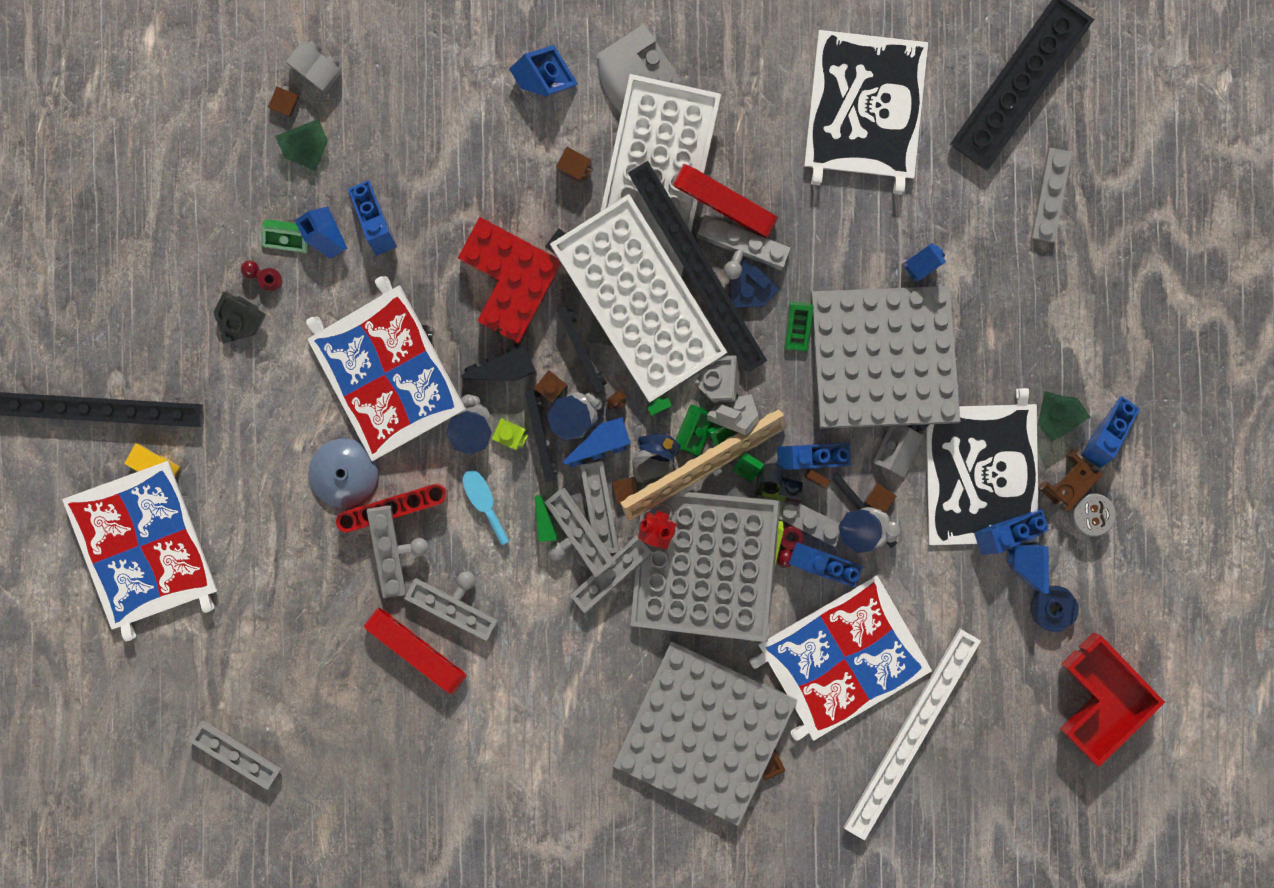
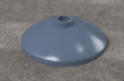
(359, 478)

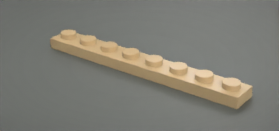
(702, 465)

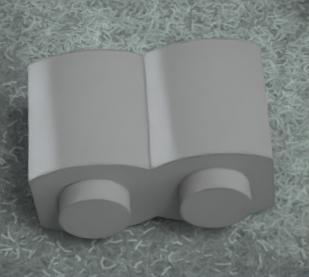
(314, 66)

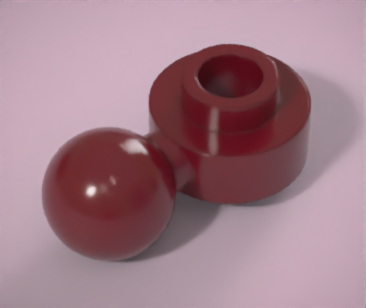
(251, 270)
(785, 555)

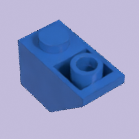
(321, 232)
(924, 262)

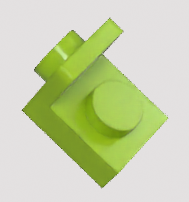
(510, 434)

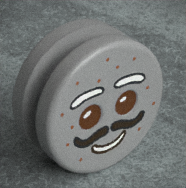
(1092, 515)

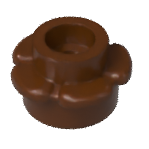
(617, 400)

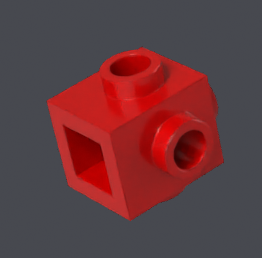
(657, 529)

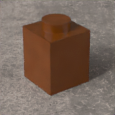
(574, 165)
(551, 386)

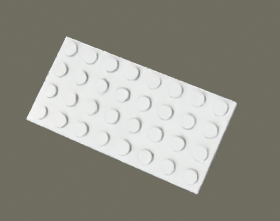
(669, 129)
(638, 298)

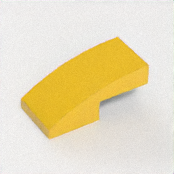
(142, 458)

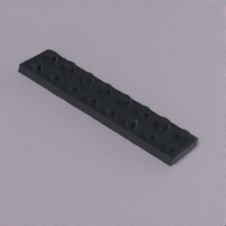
(1021, 82)

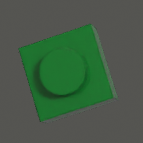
(658, 405)
(719, 434)
(747, 467)

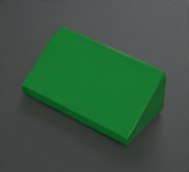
(282, 236)
(694, 430)

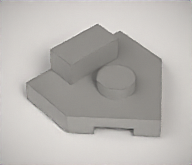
(719, 379)
(736, 415)

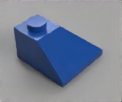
(543, 72)
(1031, 565)

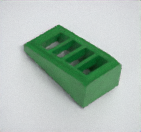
(806, 327)
(544, 524)

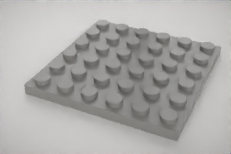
(885, 357)
(715, 569)
(705, 733)

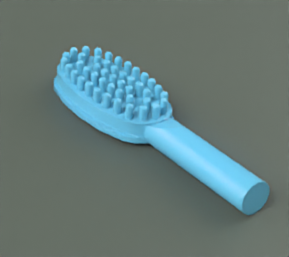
(482, 499)

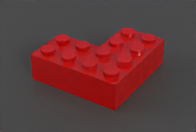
(522, 277)
(1118, 700)

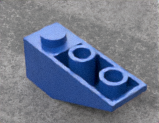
(372, 218)
(1111, 433)
(606, 437)
(814, 456)
(1011, 532)
(825, 565)

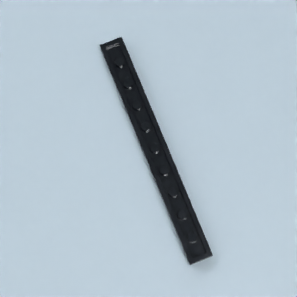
(697, 266)
(101, 409)

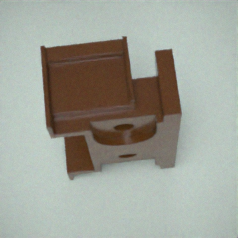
(1073, 483)

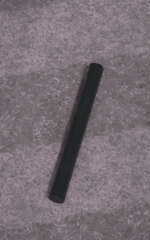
(853, 498)

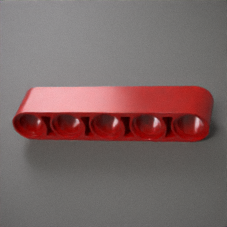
(725, 201)
(402, 502)
(415, 651)

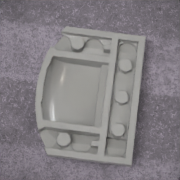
(635, 55)

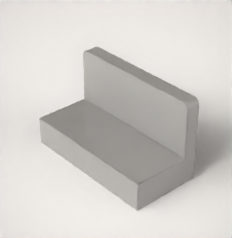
(898, 449)

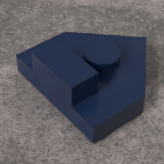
(751, 288)

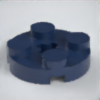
(1063, 618)

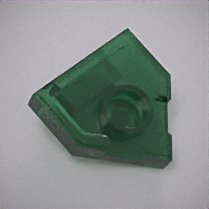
(304, 144)
(1060, 415)

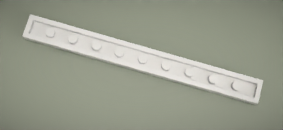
(912, 734)

